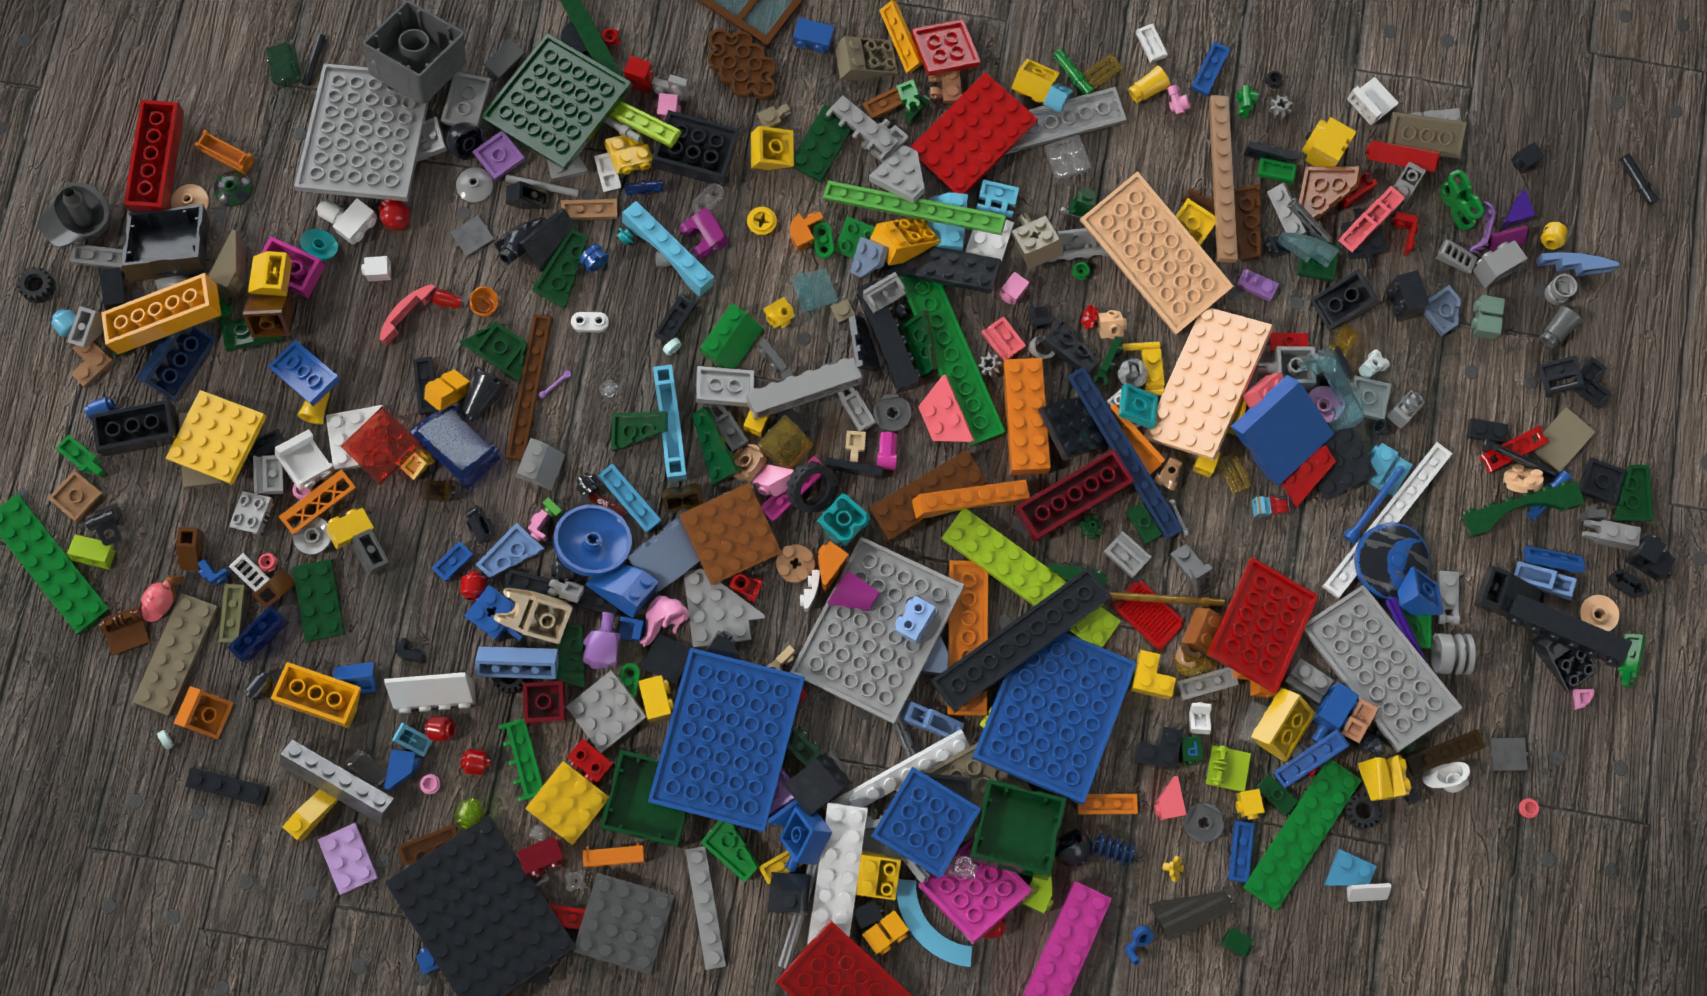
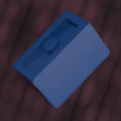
(358, 675)

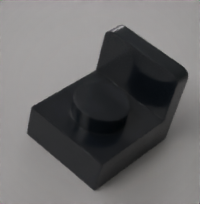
(1274, 248)
(412, 654)

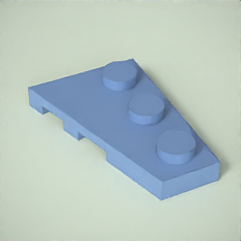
(509, 551)

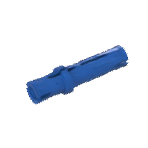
(1536, 511)

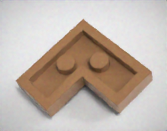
(94, 365)

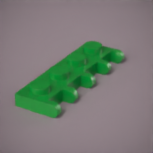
(524, 758)

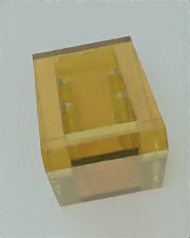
(1344, 339)

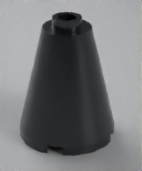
(482, 393)

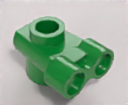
(1247, 99)

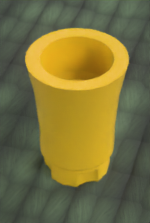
(1149, 85)
(314, 414)

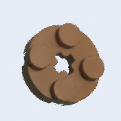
(755, 459)
(801, 572)

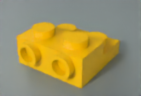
(628, 154)
(1196, 220)

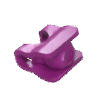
(712, 232)

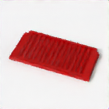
(1151, 619)

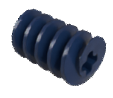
(1112, 849)

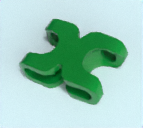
(1461, 200)

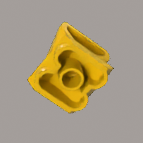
(1385, 778)

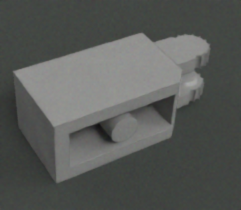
(1613, 534)

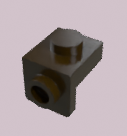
(438, 490)

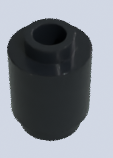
(258, 686)

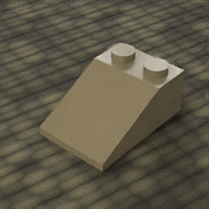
(230, 267)

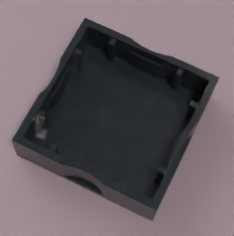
(165, 243)

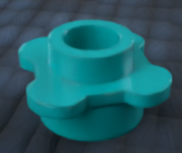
(625, 236)

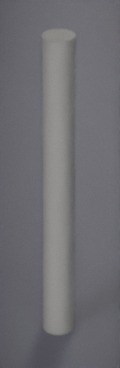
(547, 186)

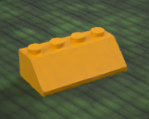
(317, 695)

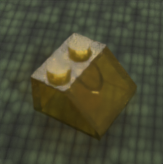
(785, 443)

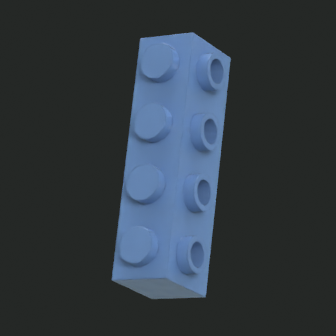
(516, 662)

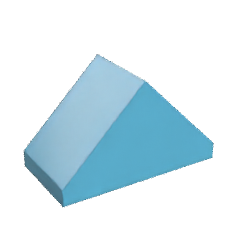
(412, 739)

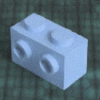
(915, 619)

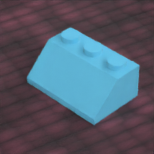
(950, 236)

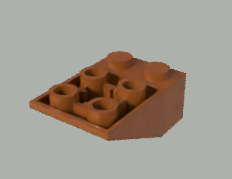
(1202, 630)

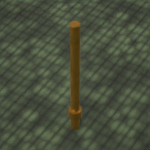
(1203, 601)

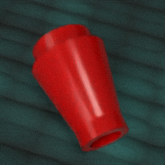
(445, 299)

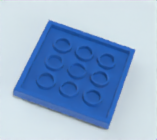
(926, 822)

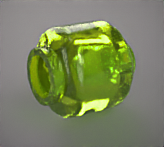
(468, 813)

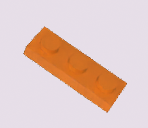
(1108, 804)

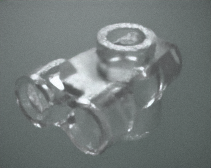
(961, 867)

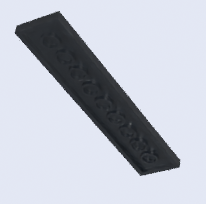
(1021, 639)

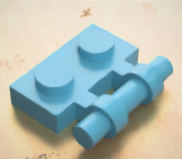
(999, 194)

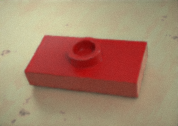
(1288, 339)

